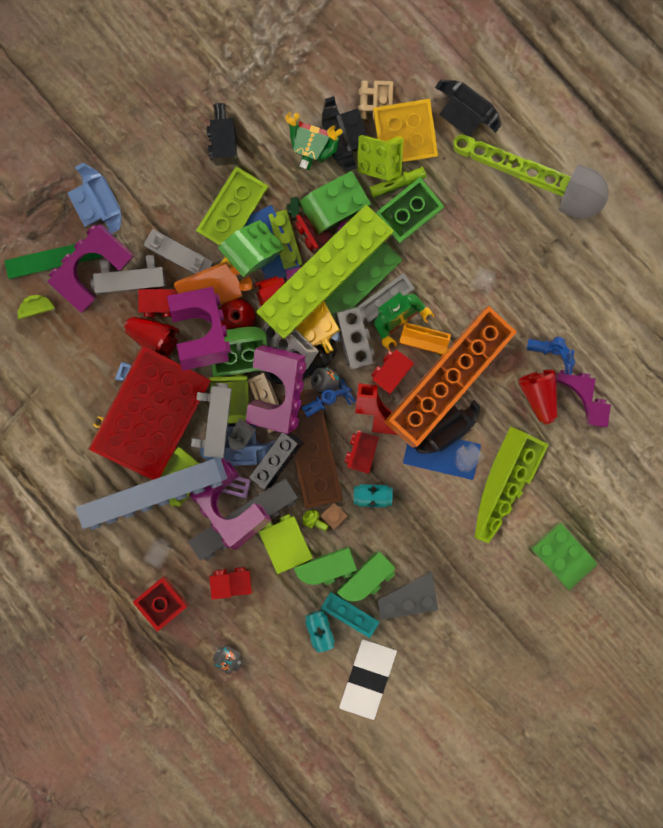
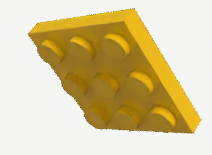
(411, 122)

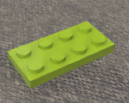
(232, 206)

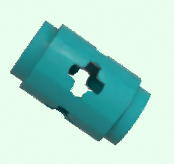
(364, 495)
(319, 642)

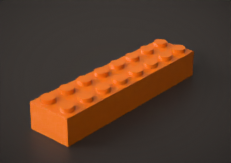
(450, 377)

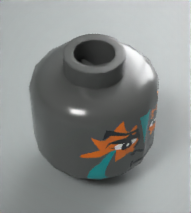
(324, 379)
(227, 659)

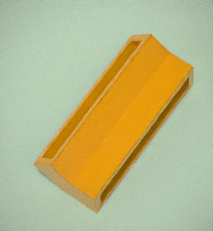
(424, 338)

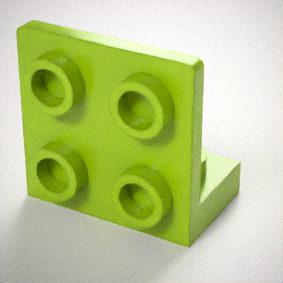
(380, 157)

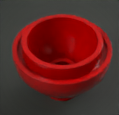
(245, 310)

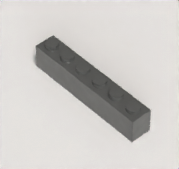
(271, 500)

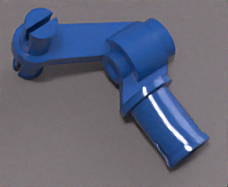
(557, 347)
(329, 397)

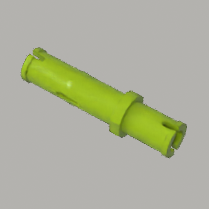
(400, 181)

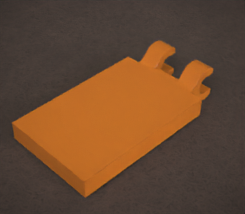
(221, 278)

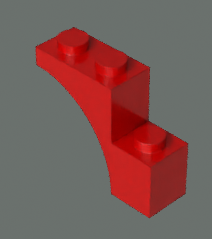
(369, 403)

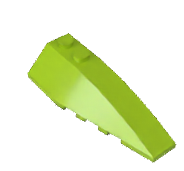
(510, 472)

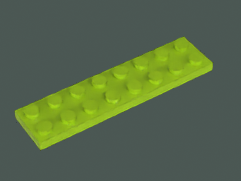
(324, 272)

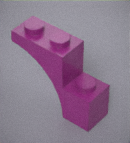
(583, 385)

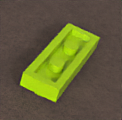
(288, 257)

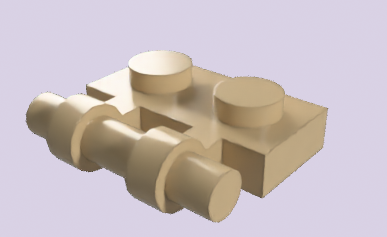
(381, 93)

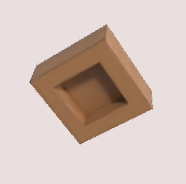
(333, 516)

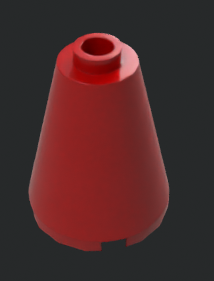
(152, 334)
(541, 394)

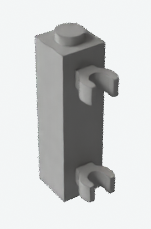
(176, 253)
(129, 280)
(217, 421)

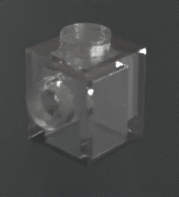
(468, 457)

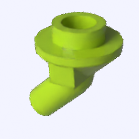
(312, 520)

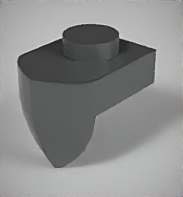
(240, 435)

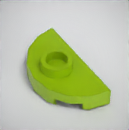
(34, 305)

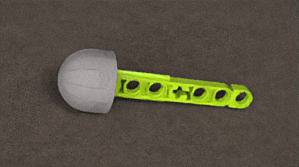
(582, 193)

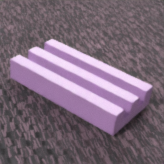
(245, 488)

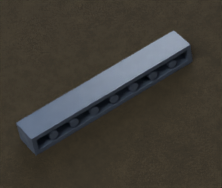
(151, 493)

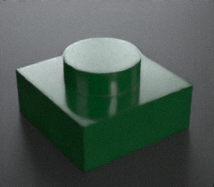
(293, 208)

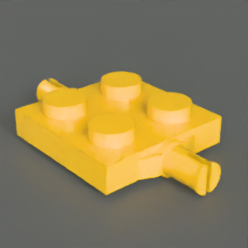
(319, 327)

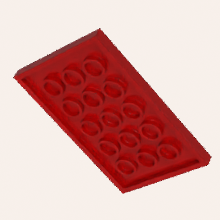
(149, 414)

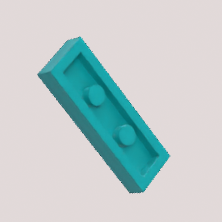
(350, 614)

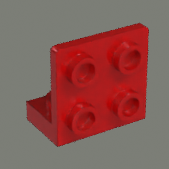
(312, 240)
(362, 451)

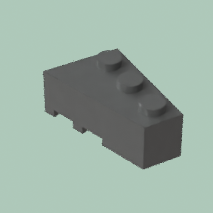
(410, 599)

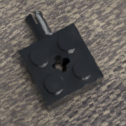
(222, 137)

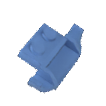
(95, 199)
(249, 455)

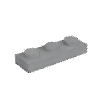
(371, 305)

